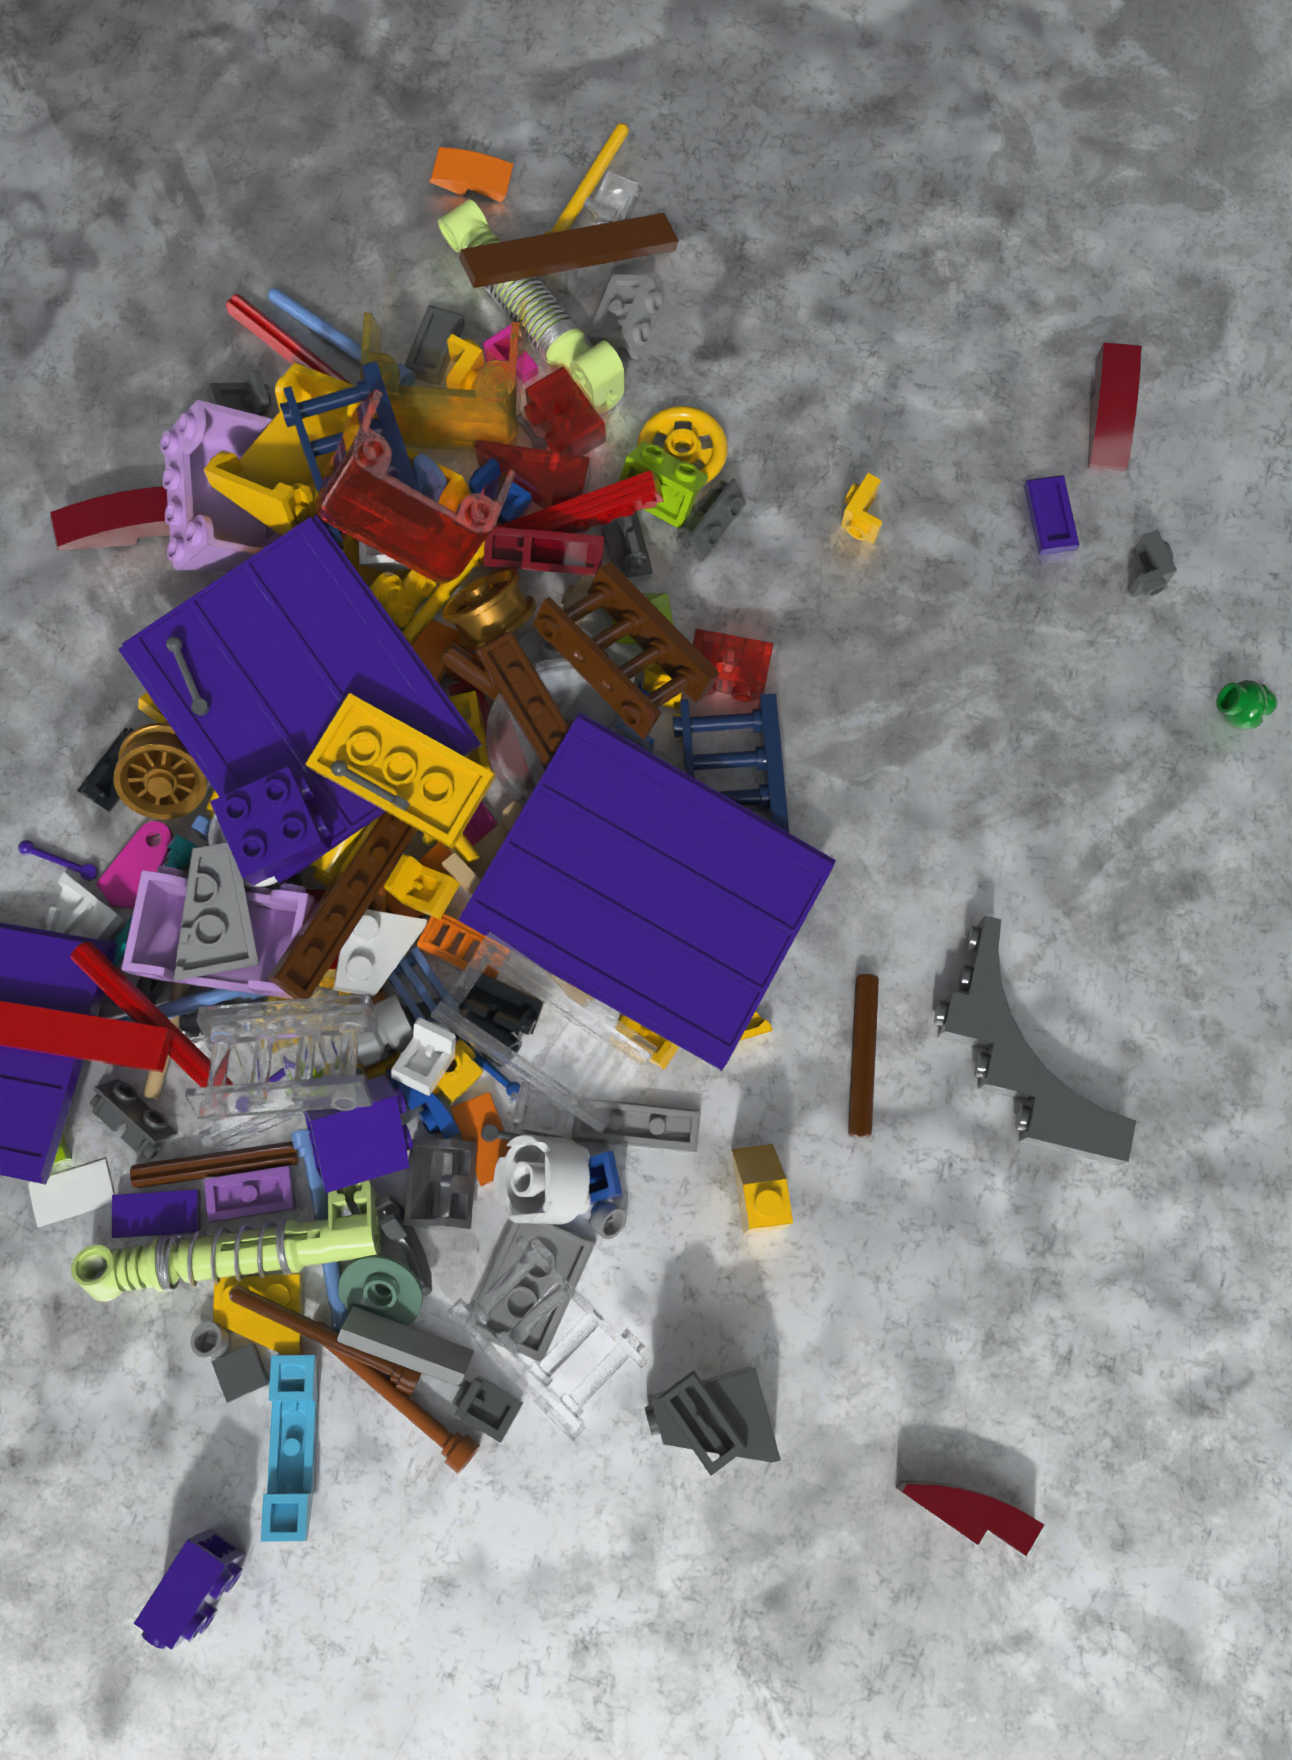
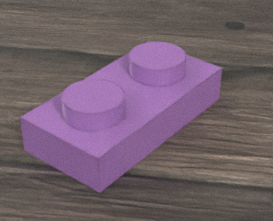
(250, 1194)

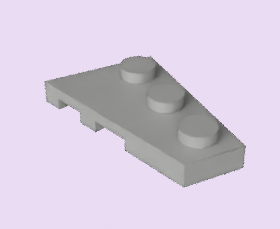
(215, 917)

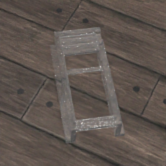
(605, 1070)

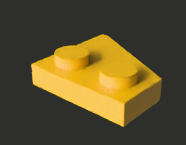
(279, 1288)

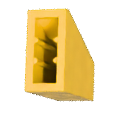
(761, 1189)

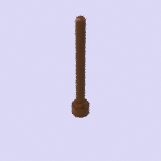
(402, 1376)

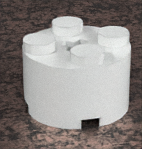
(543, 1180)

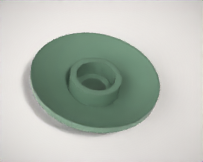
(362, 1288)

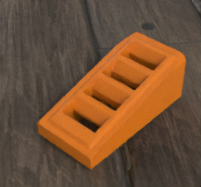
(454, 927)

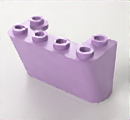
(203, 524)
(157, 924)

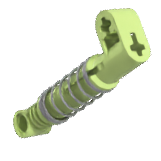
(212, 1257)

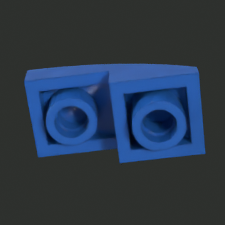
(434, 1114)

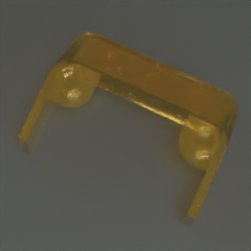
(452, 416)

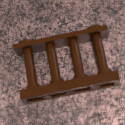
(647, 627)

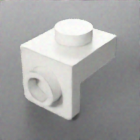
(425, 1056)

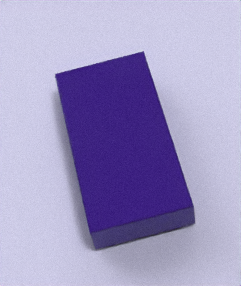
(1051, 515)
(156, 1213)

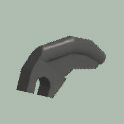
(407, 1239)

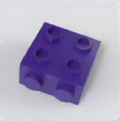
(271, 825)
(361, 1141)
(189, 1589)

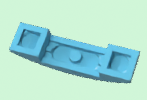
(291, 1449)

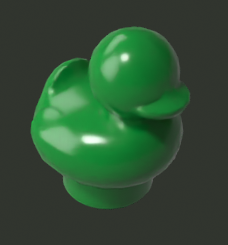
(1246, 703)

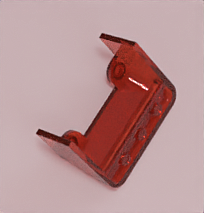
(395, 517)

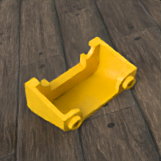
(273, 474)

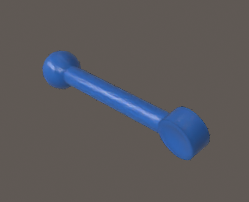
(510, 1086)

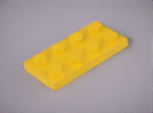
(405, 762)

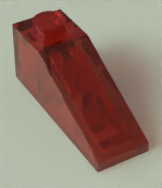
(545, 474)

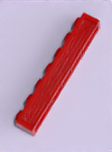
(596, 506)

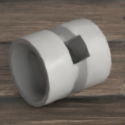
(394, 1032)

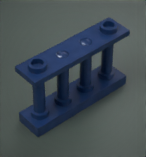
(383, 424)
(765, 757)

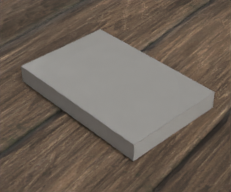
(569, 1258)

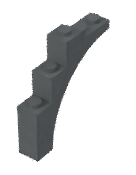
(1009, 1067)

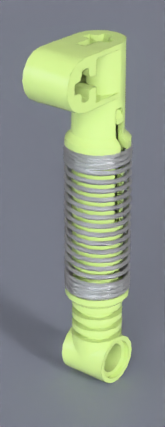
(553, 334)

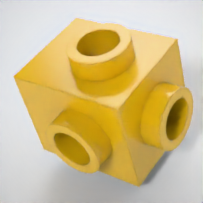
(462, 1077)

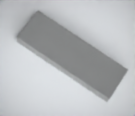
(645, 1128)
(405, 1346)

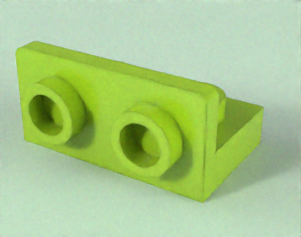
(677, 479)

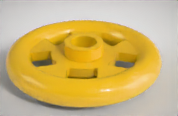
(702, 425)

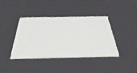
(71, 1193)

